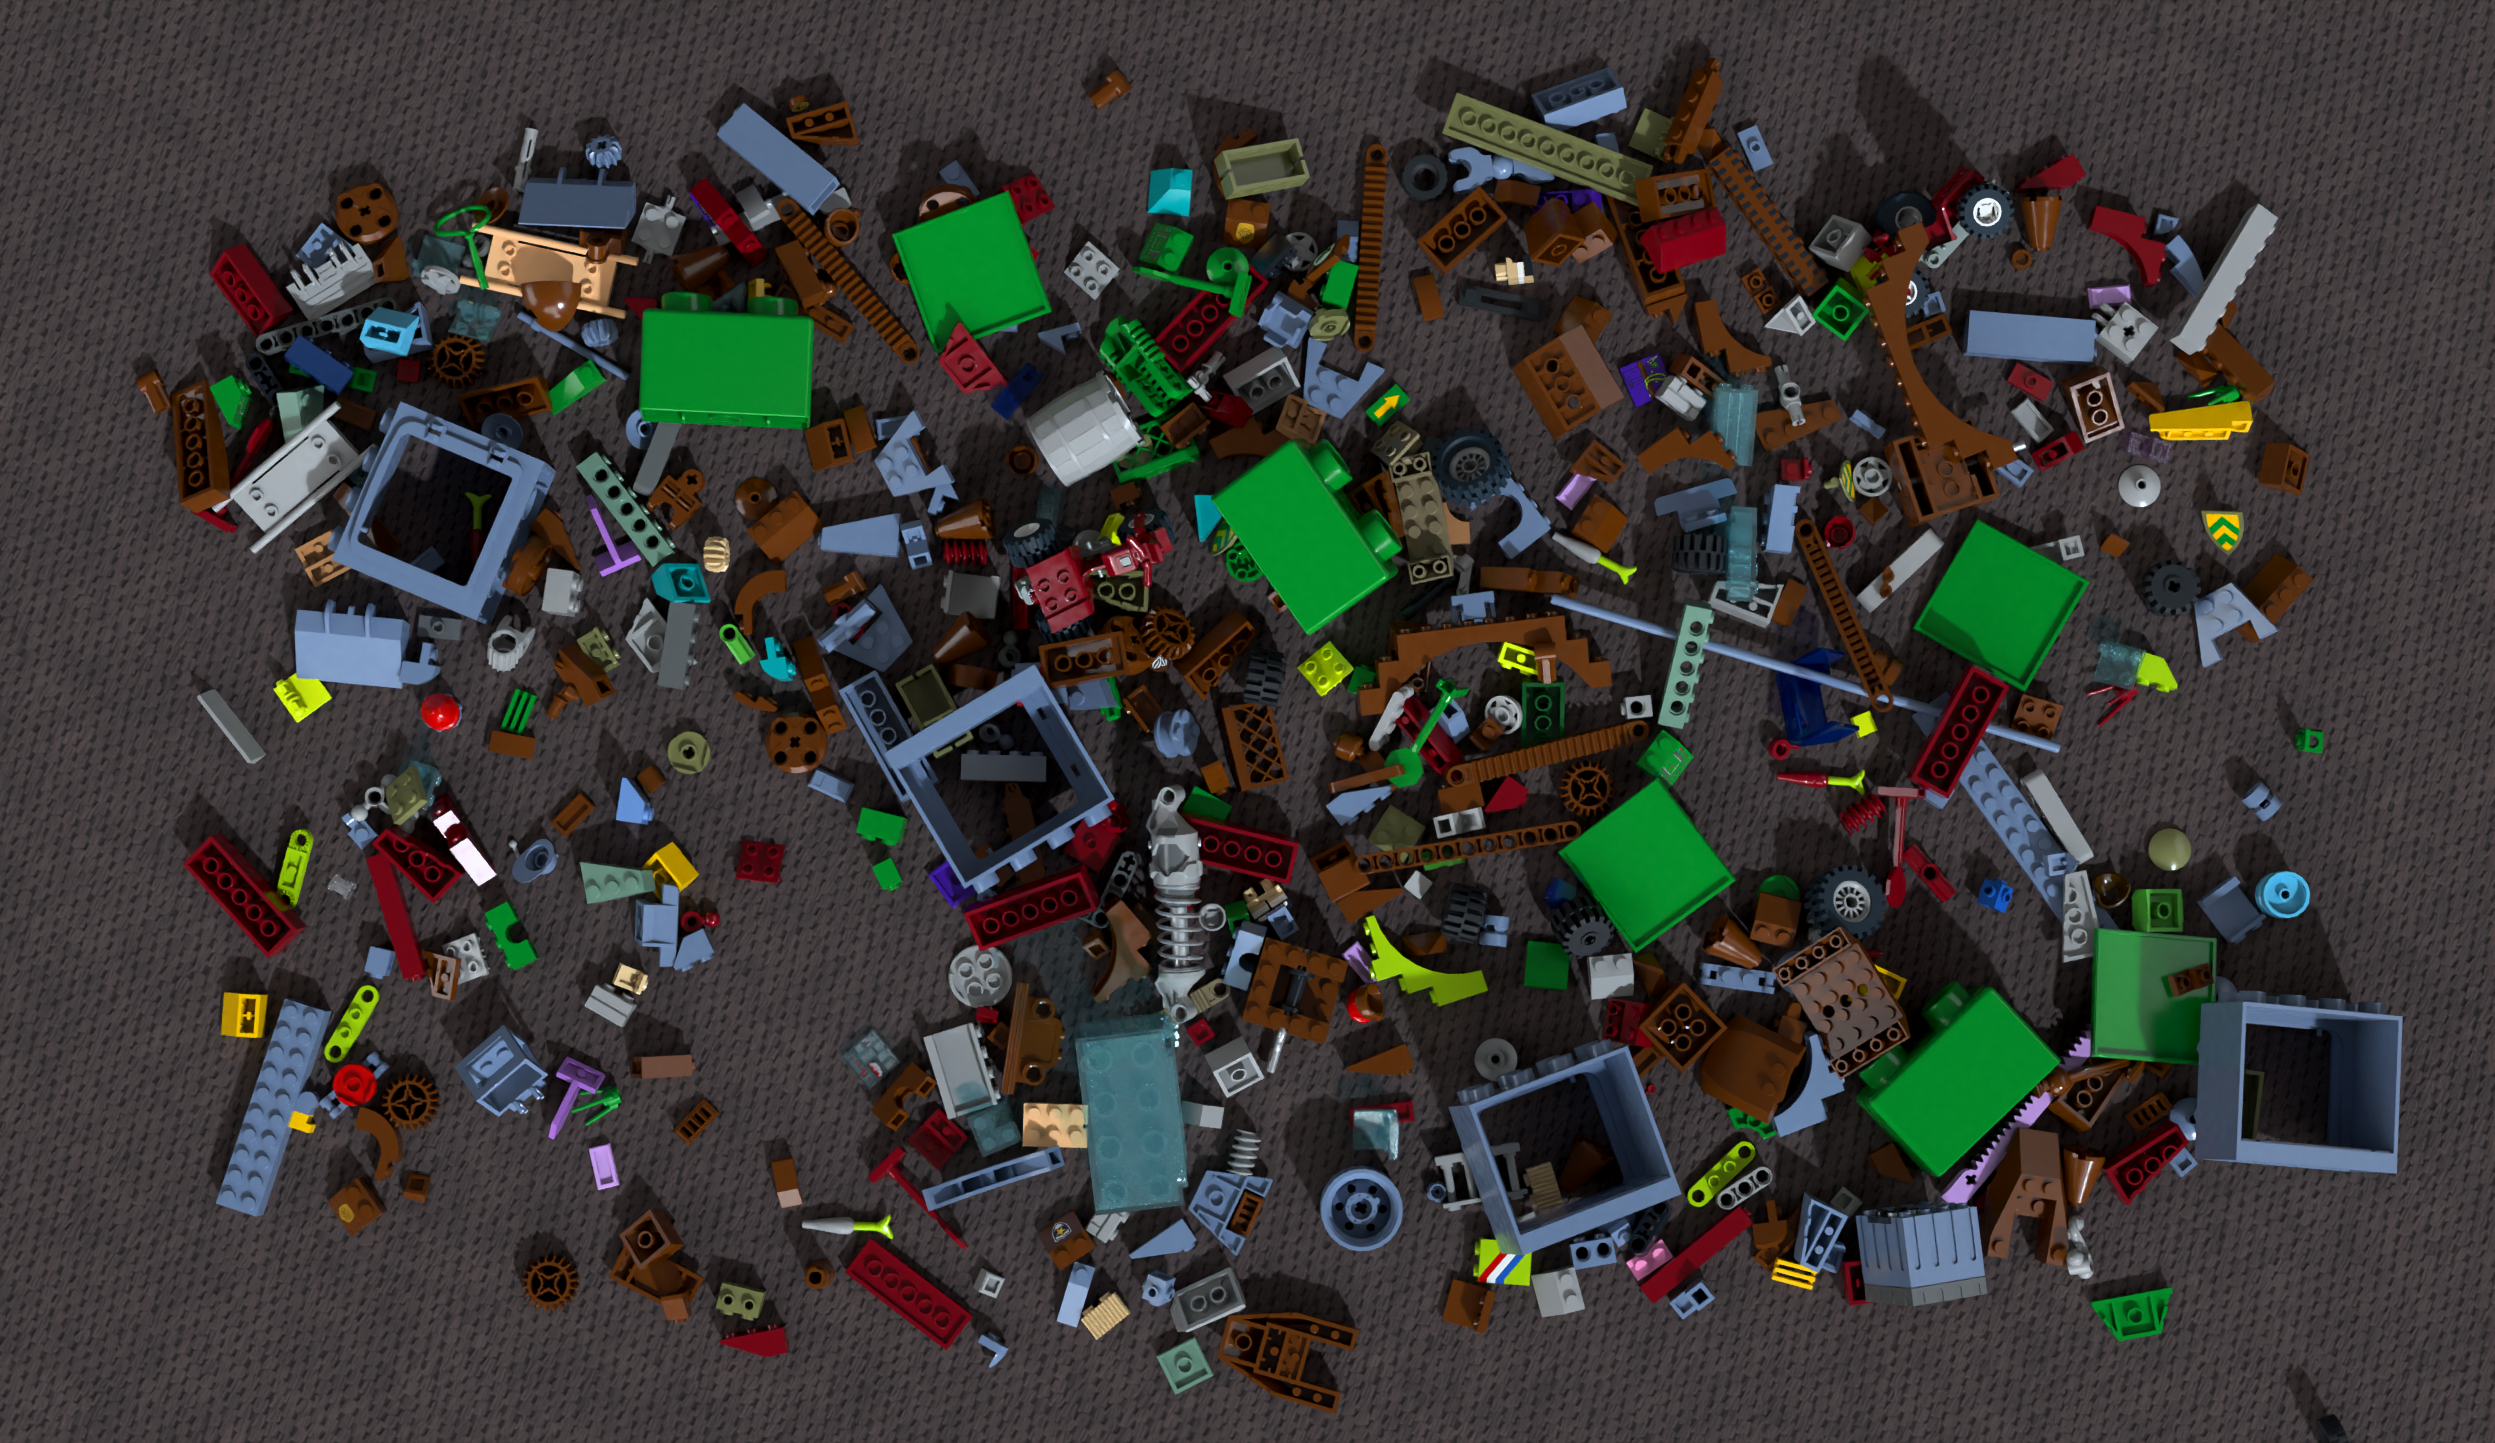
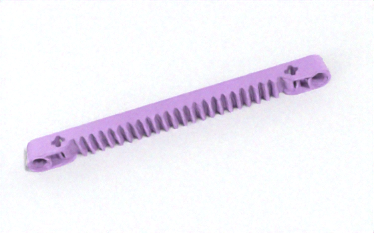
(1960, 1191)

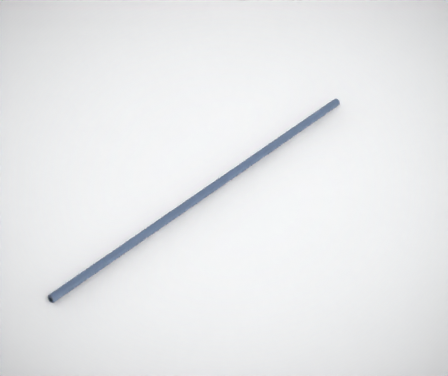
(1790, 669)

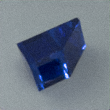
(1558, 893)

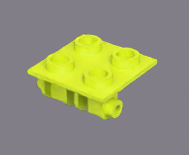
(1325, 668)
(301, 695)

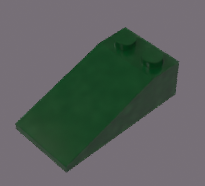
(1541, 710)

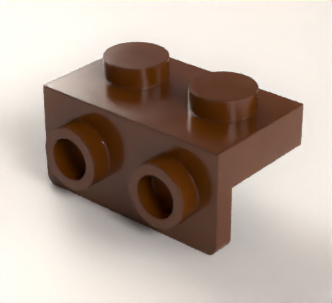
(1185, 425)
(1143, 707)

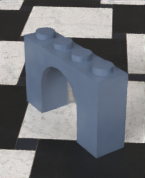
(1531, 525)

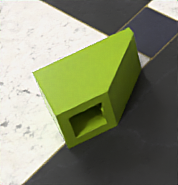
(2156, 672)

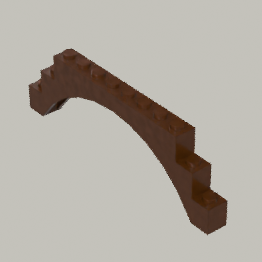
(1930, 417)
(1422, 645)

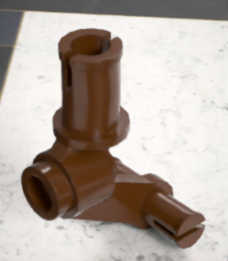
(567, 694)

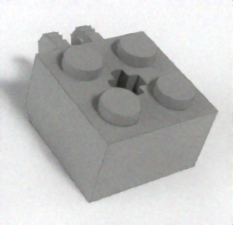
(2112, 331)

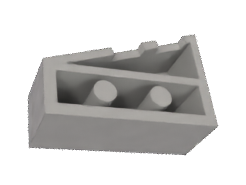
(1756, 612)

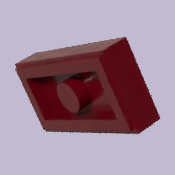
(2029, 382)

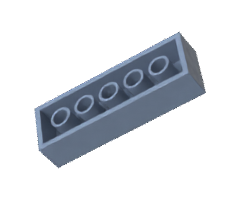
(881, 724)

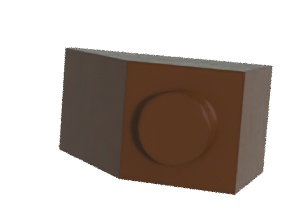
(677, 1306)

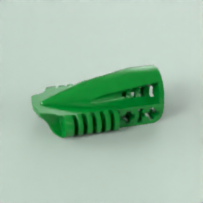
(1140, 364)

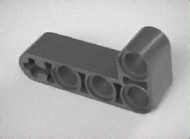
(1113, 888)

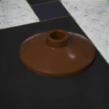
(497, 200)
(766, 502)

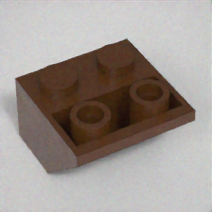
(830, 445)
(1336, 872)

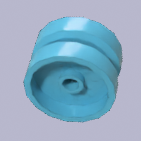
(2290, 904)

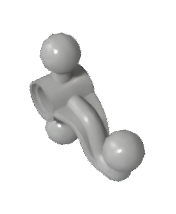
(360, 812)
(2078, 1257)

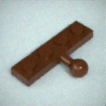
(823, 319)

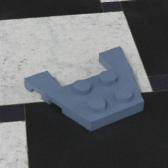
(1332, 390)
(902, 466)
(2222, 612)
(883, 640)
(1217, 1201)

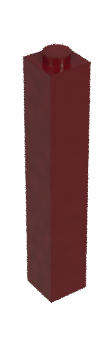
(397, 917)
(1696, 1253)

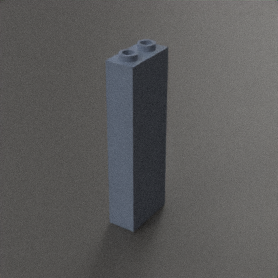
(778, 158)
(2030, 337)

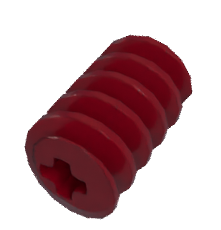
(965, 553)
(1861, 812)

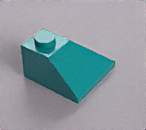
(1170, 192)
(1207, 515)
(680, 583)

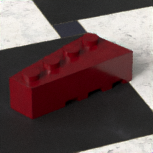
(420, 863)
(2141, 1161)

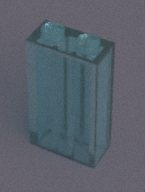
(1735, 418)

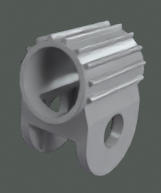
(507, 661)

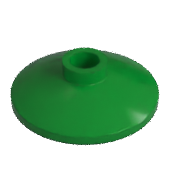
(1216, 263)

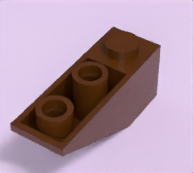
(587, 675)

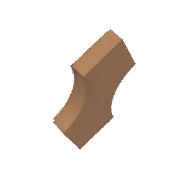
(1458, 530)

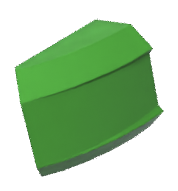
(2158, 910)

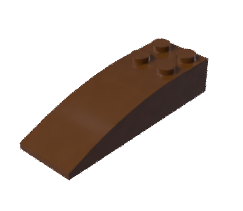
(1649, 283)
(199, 449)

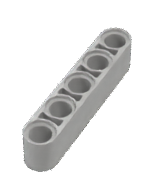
(1902, 567)
(2056, 815)

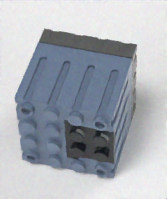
(1921, 1253)

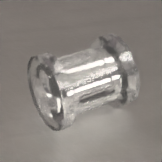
(342, 886)

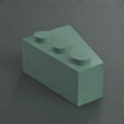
(299, 408)
(611, 881)

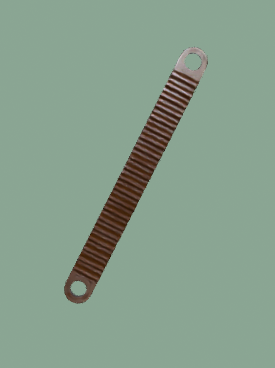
(1370, 248)
(848, 281)
(1844, 615)
(1546, 752)

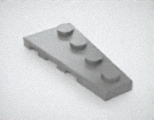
(2078, 917)

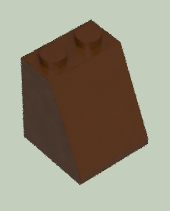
(1553, 233)

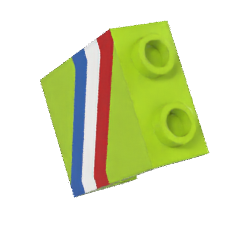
(1499, 1267)

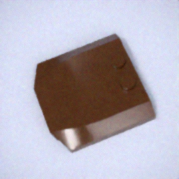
(1750, 1067)

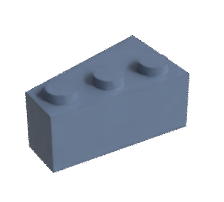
(1091, 696)

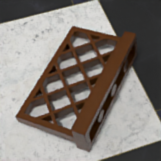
(1236, 752)

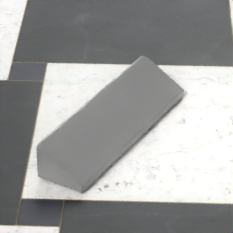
(231, 726)

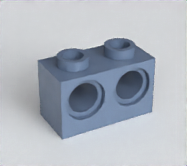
(1592, 1257)

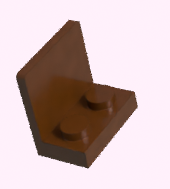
(1469, 1305)

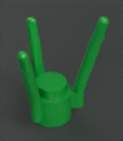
(2225, 394)
(610, 1097)

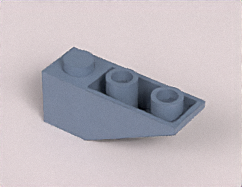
(1352, 802)

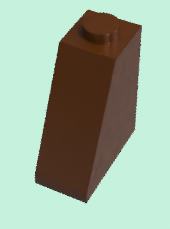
(662, 1066)

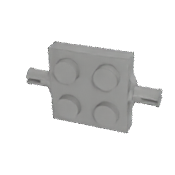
(658, 229)

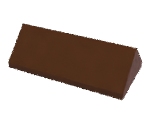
(514, 398)

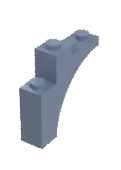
(1817, 1082)

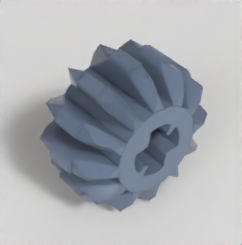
(603, 151)
(599, 332)

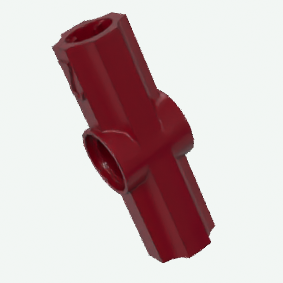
(1937, 883)

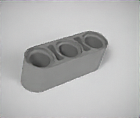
(1753, 1187)

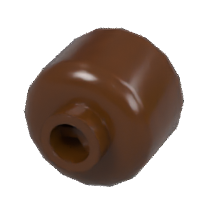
(1349, 747)

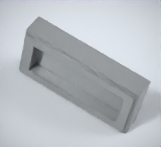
(2032, 421)

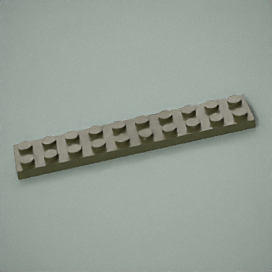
(1545, 148)

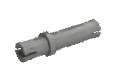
(523, 169)

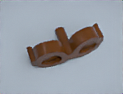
(1887, 577)

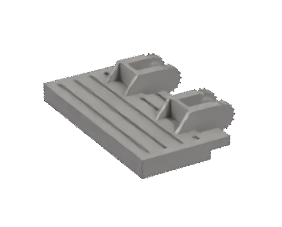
(334, 284)

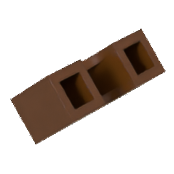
(891, 1105)

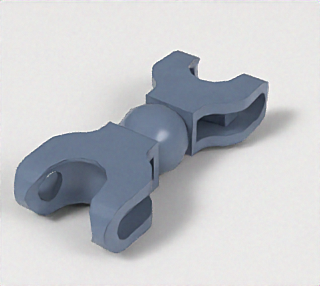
(1485, 167)

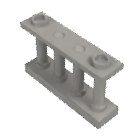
(1446, 1162)

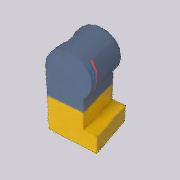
(304, 1111)

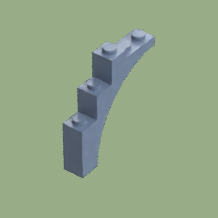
(993, 1177)

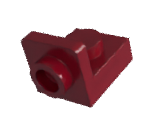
(1795, 469)

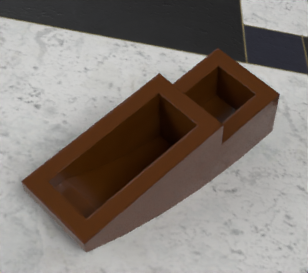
(1928, 331)

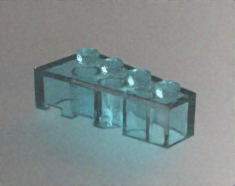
(1741, 554)

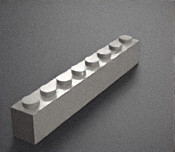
(2223, 279)

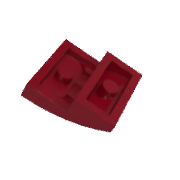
(937, 1139)

